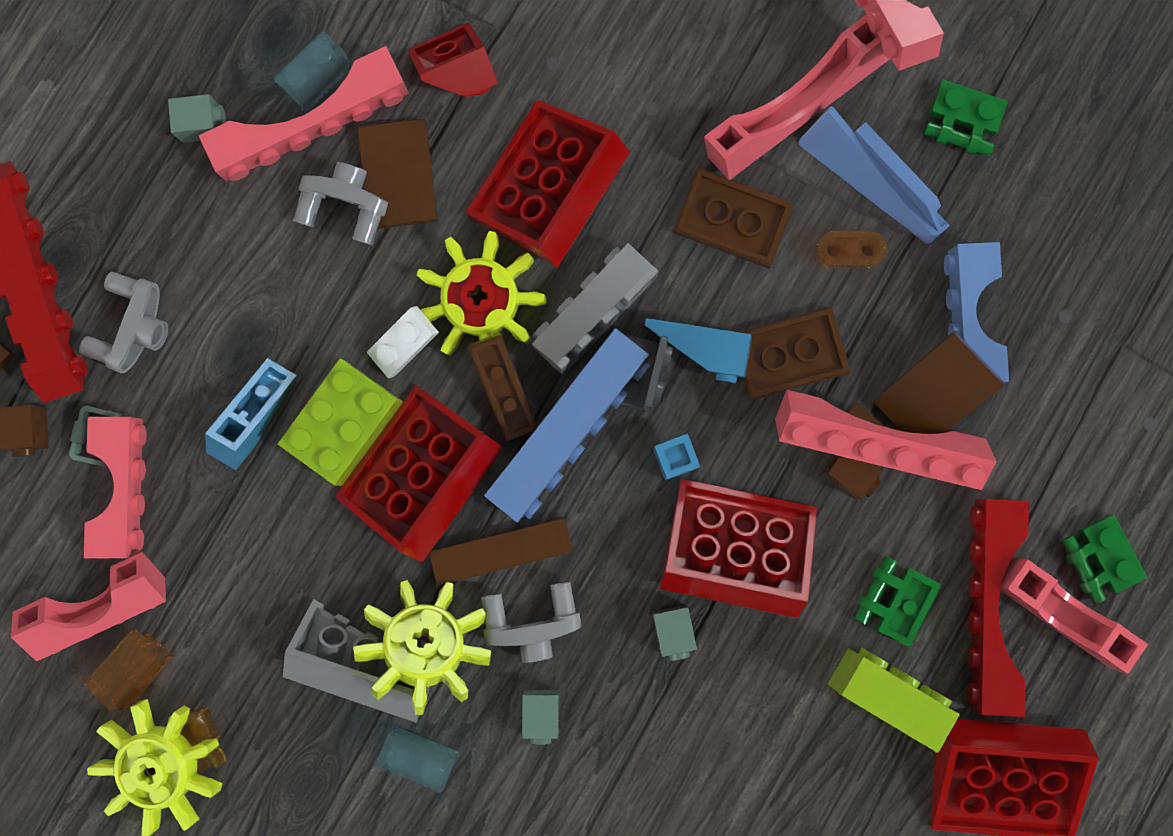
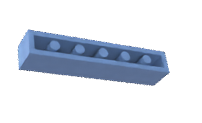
(567, 425)

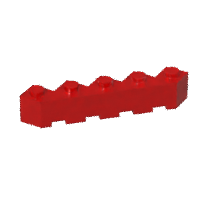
(29, 289)

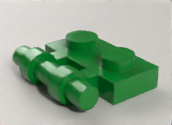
(968, 109)
(1112, 555)
(907, 606)

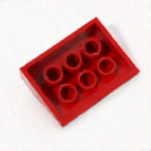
(548, 181)
(418, 474)
(740, 549)
(1012, 779)

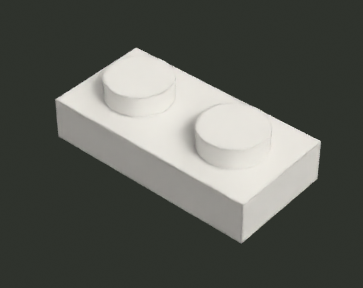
(402, 342)

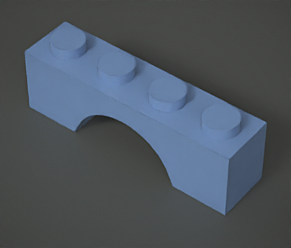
(969, 272)

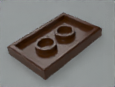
(399, 171)
(733, 218)
(794, 354)
(939, 389)

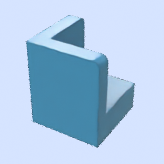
(676, 457)

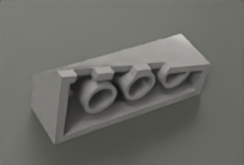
(594, 309)
(324, 659)

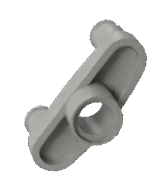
(345, 186)
(137, 329)
(531, 637)

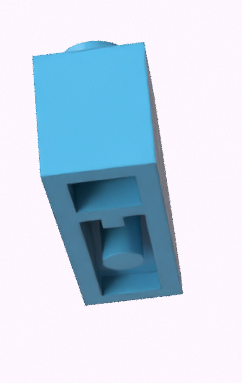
(714, 349)
(248, 414)

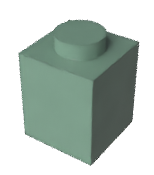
(194, 116)
(674, 632)
(540, 716)

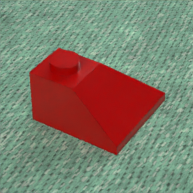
(455, 62)

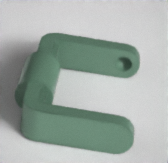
(80, 431)

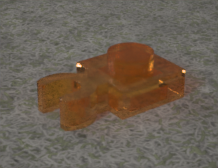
(201, 727)

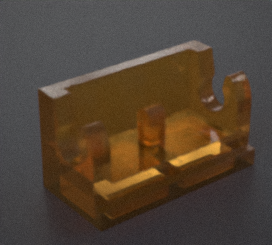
(128, 670)

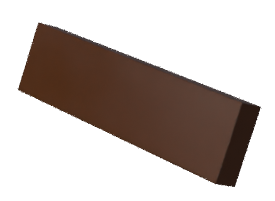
(500, 551)

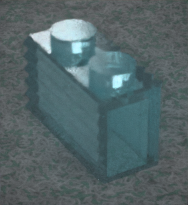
(313, 71)
(417, 758)

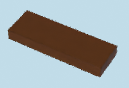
(502, 387)

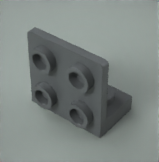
(648, 389)

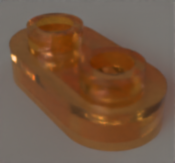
(850, 249)

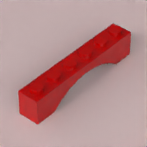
(998, 533)

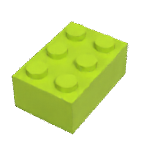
(340, 423)
(894, 697)

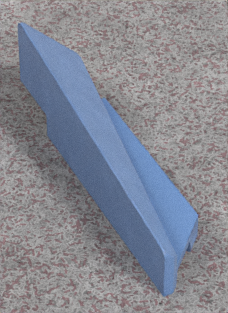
(876, 173)

